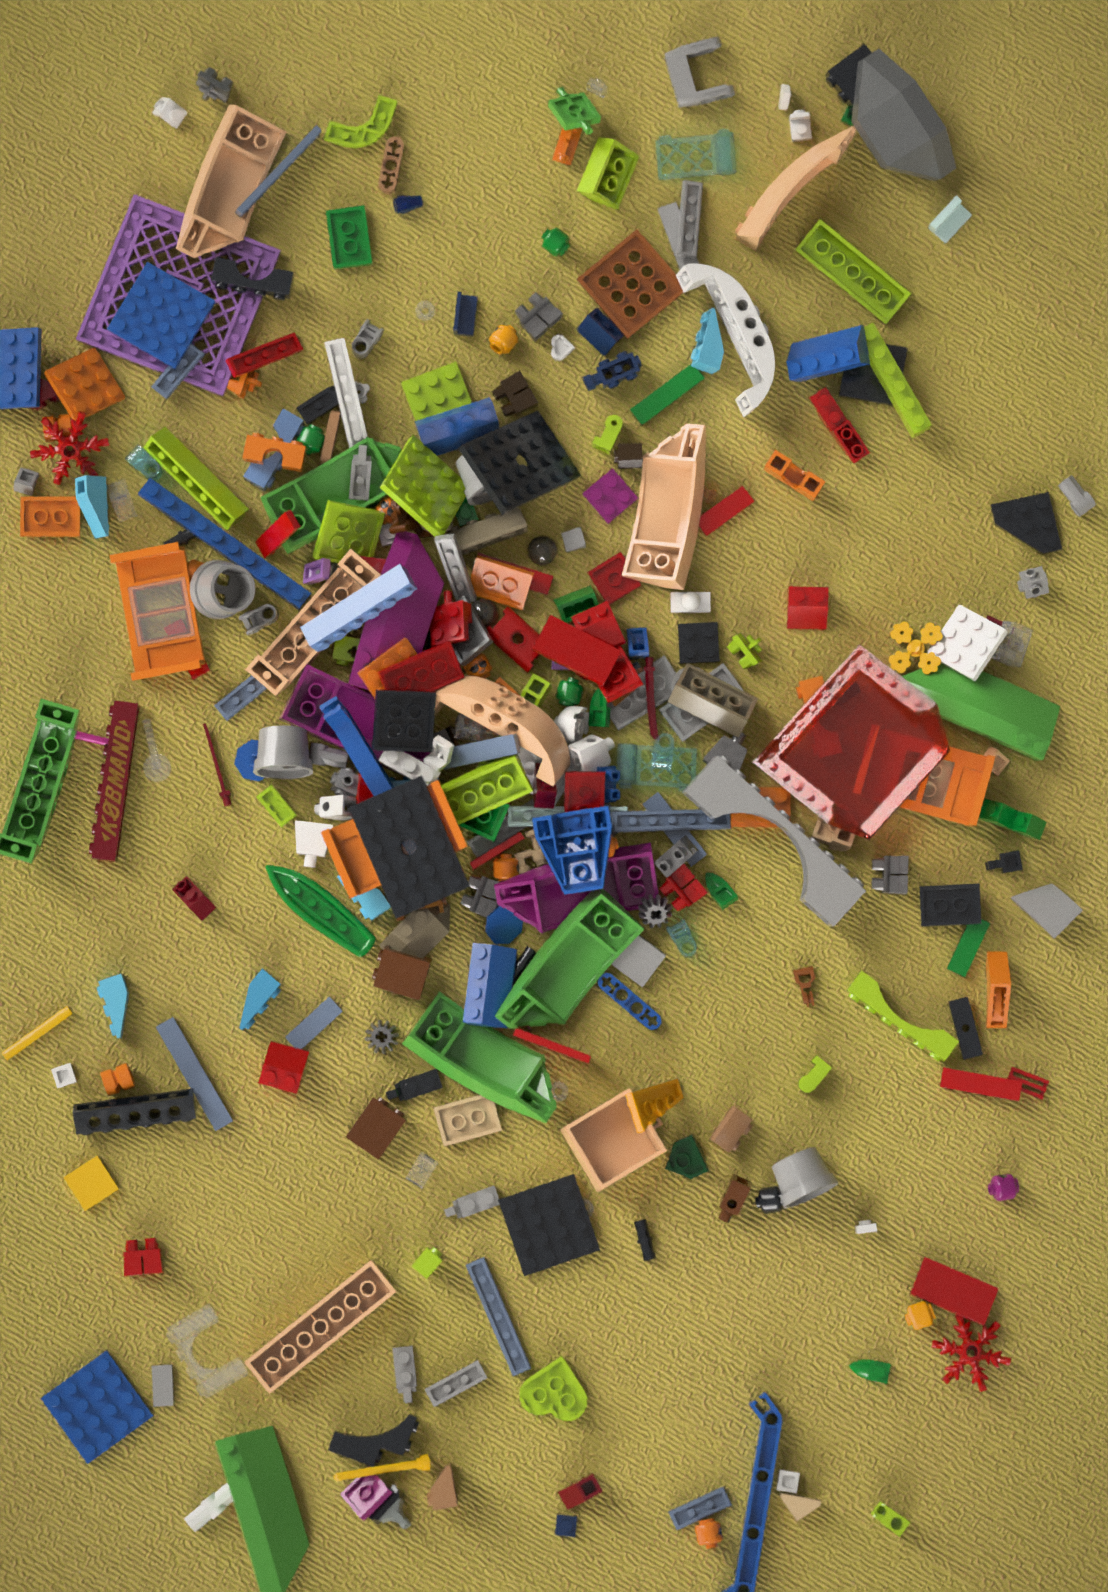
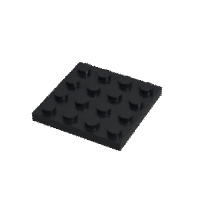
(549, 1225)

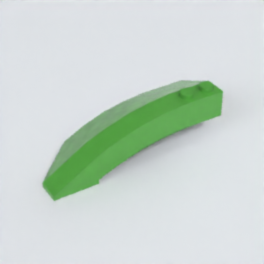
(330, 481)
(991, 708)
(570, 962)
(483, 1060)

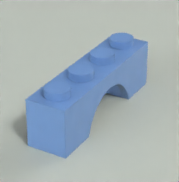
(288, 428)

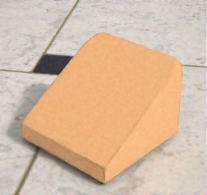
(1000, 761)

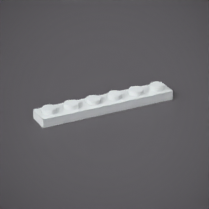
(346, 391)

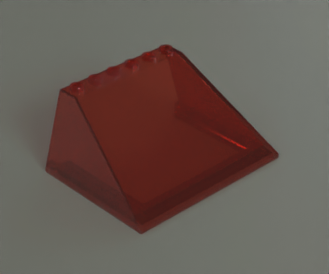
(858, 746)

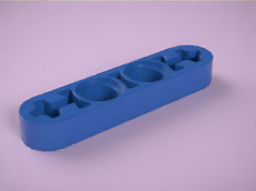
(632, 998)

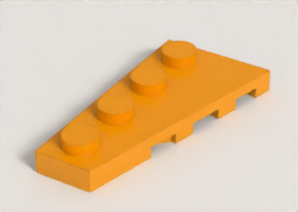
(653, 1102)

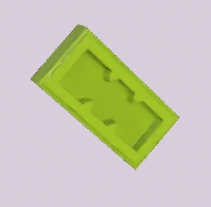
(276, 806)

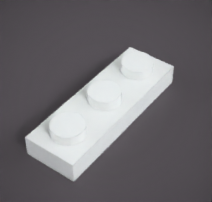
(408, 766)

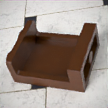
(401, 973)
(376, 1127)

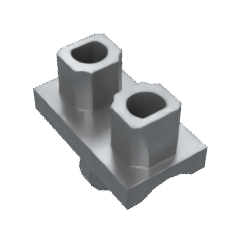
(212, 87)

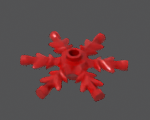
(69, 454)
(976, 1347)

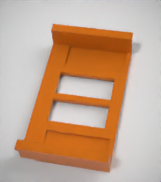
(964, 792)

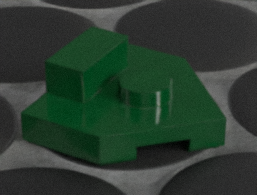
(687, 1158)

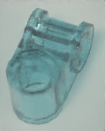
(142, 461)
(662, 754)
(682, 937)

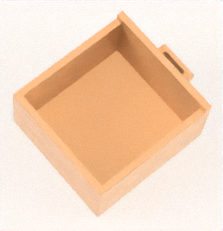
(609, 1142)

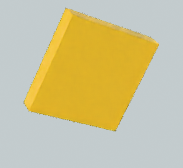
(91, 1183)

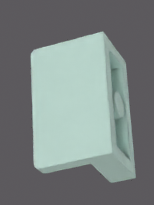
(949, 220)

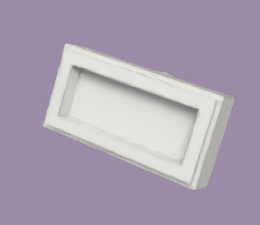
(690, 602)

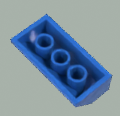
(828, 354)
(457, 426)
(488, 983)

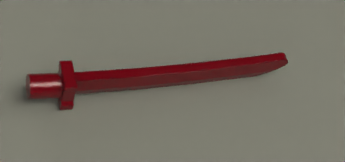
(650, 696)
(224, 795)

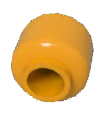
(503, 339)
(920, 1315)

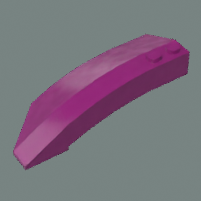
(410, 615)
(317, 688)
(541, 902)

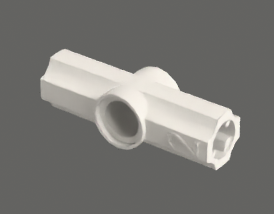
(209, 1508)

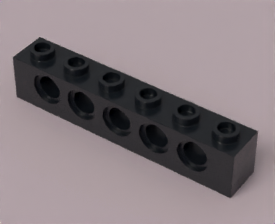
(124, 1106)

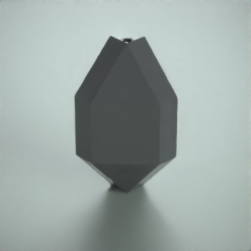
(899, 120)

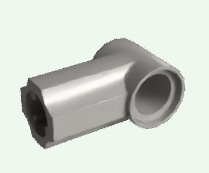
(1079, 500)
(322, 756)

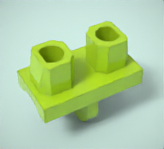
(740, 643)

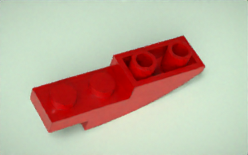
(838, 425)

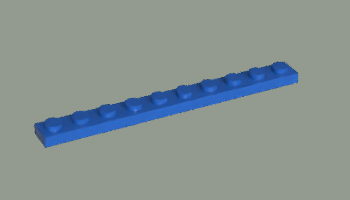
(224, 543)

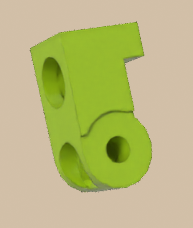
(612, 430)
(815, 1076)
(890, 1518)

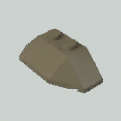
(420, 931)

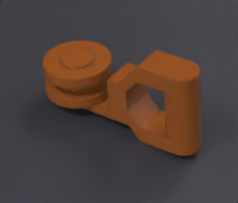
(807, 999)

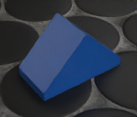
(637, 643)

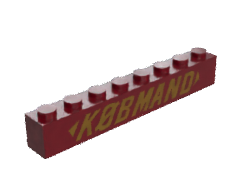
(115, 781)

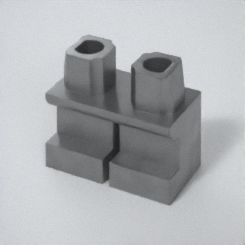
(542, 310)
(676, 856)
(888, 883)
(479, 904)

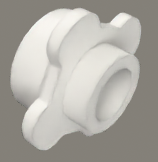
(364, 388)

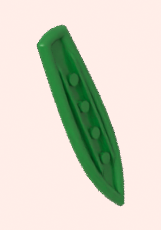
(321, 910)

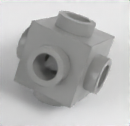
(1033, 582)
(344, 782)

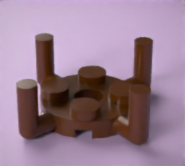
(405, 523)

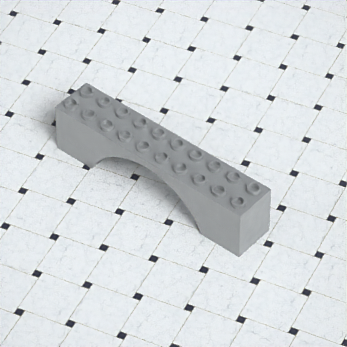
(826, 885)

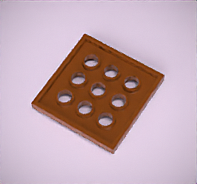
(620, 256)

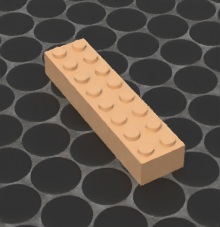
(320, 1326)

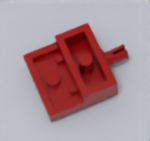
(450, 621)

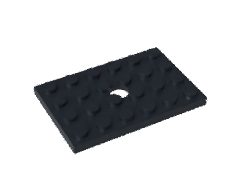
(507, 482)
(415, 878)

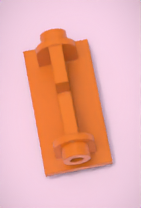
(567, 145)

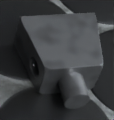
(730, 749)

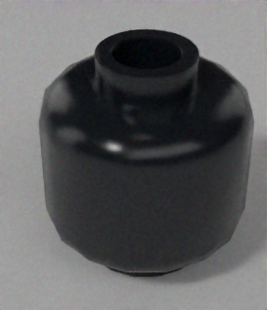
(769, 1200)

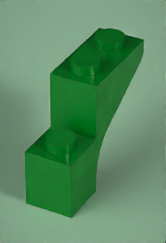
(1012, 819)

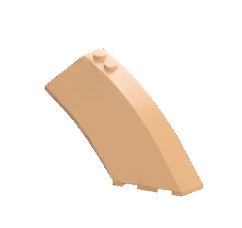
(229, 175)
(788, 185)
(668, 510)

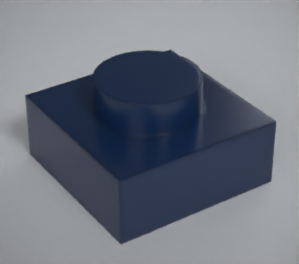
(566, 1525)

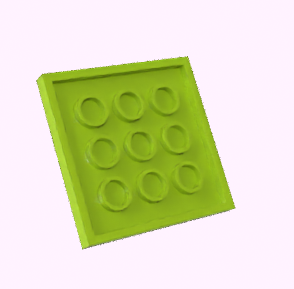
(425, 487)

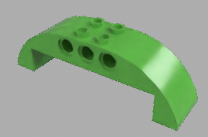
(40, 781)

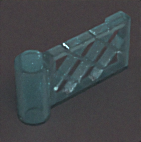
(722, 152)
(630, 761)

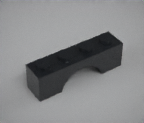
(277, 283)

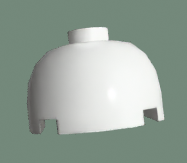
(572, 723)

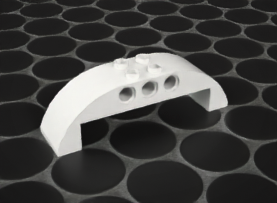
(743, 327)

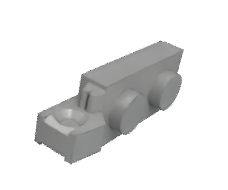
(360, 475)
(474, 1203)
(405, 1371)

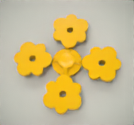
(915, 648)

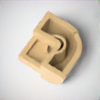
(833, 837)

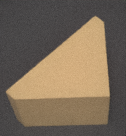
(799, 1505)

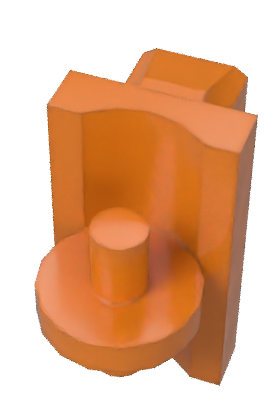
(246, 382)

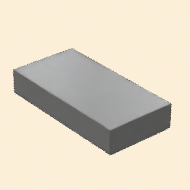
(162, 1385)

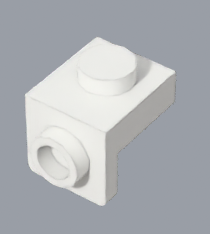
(169, 111)
(440, 754)

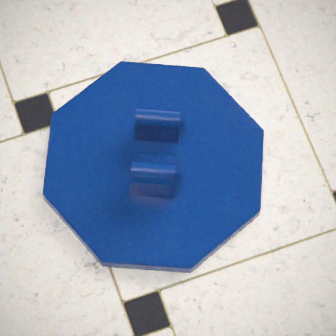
(245, 760)
(503, 926)

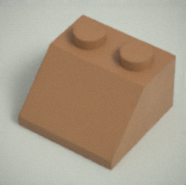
(730, 1129)
(443, 1490)

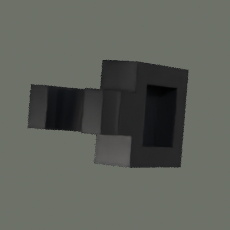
(1007, 862)

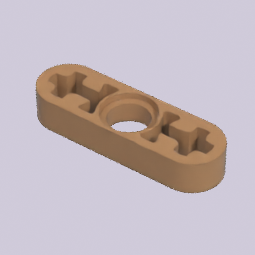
(383, 178)
(330, 437)

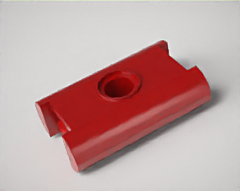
(506, 629)

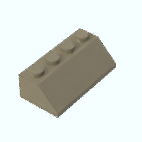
(489, 531)
(712, 700)

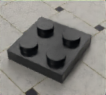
(698, 643)

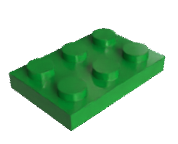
(349, 237)

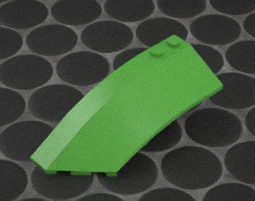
(264, 1506)

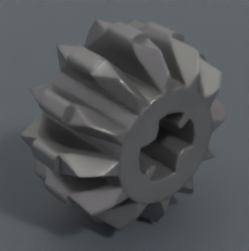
(657, 904)
(377, 1042)

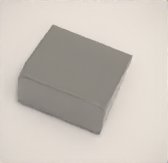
(26, 481)
(573, 539)

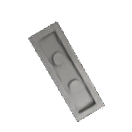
(456, 1383)

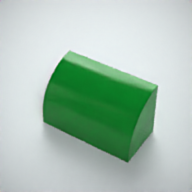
(575, 603)

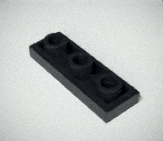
(969, 1040)

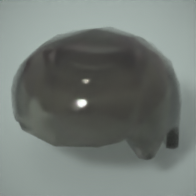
(542, 550)
(487, 611)

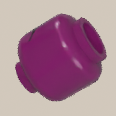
(1003, 1187)

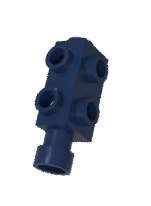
(616, 369)

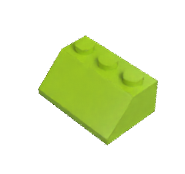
(608, 172)

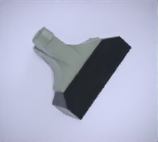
(391, 1510)

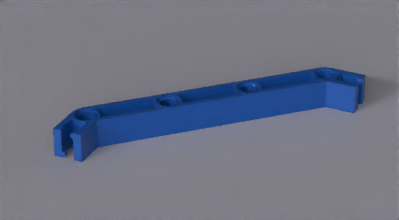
(356, 746)
(757, 1498)

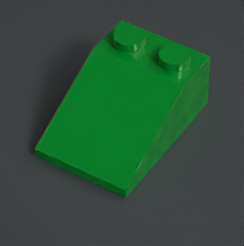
(487, 823)

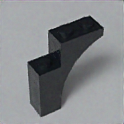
(367, 1448)

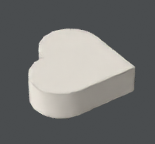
(785, 94)
(561, 347)

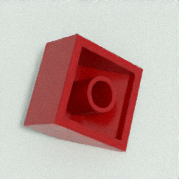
(807, 607)
(600, 623)
(284, 1067)

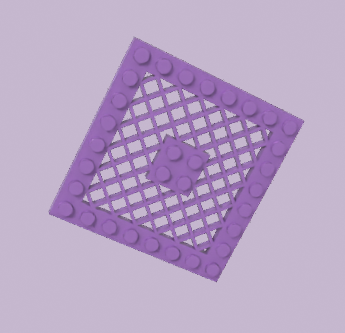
(144, 210)

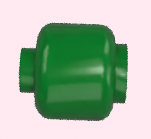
(555, 242)
(312, 438)
(569, 692)

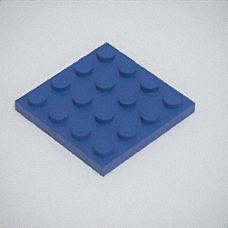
(161, 315)
(20, 368)
(97, 1407)

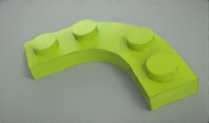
(365, 134)

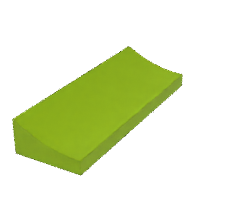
(853, 271)
(487, 788)

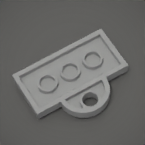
(683, 722)

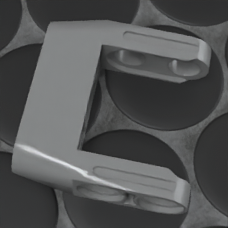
(682, 79)

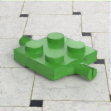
(574, 111)

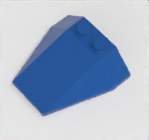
(576, 847)

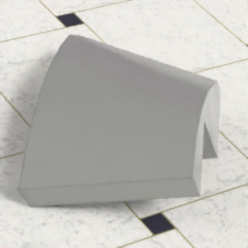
(1048, 908)

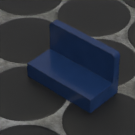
(465, 315)
(600, 331)

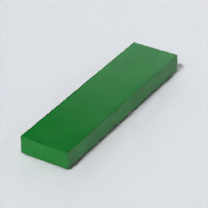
(666, 394)

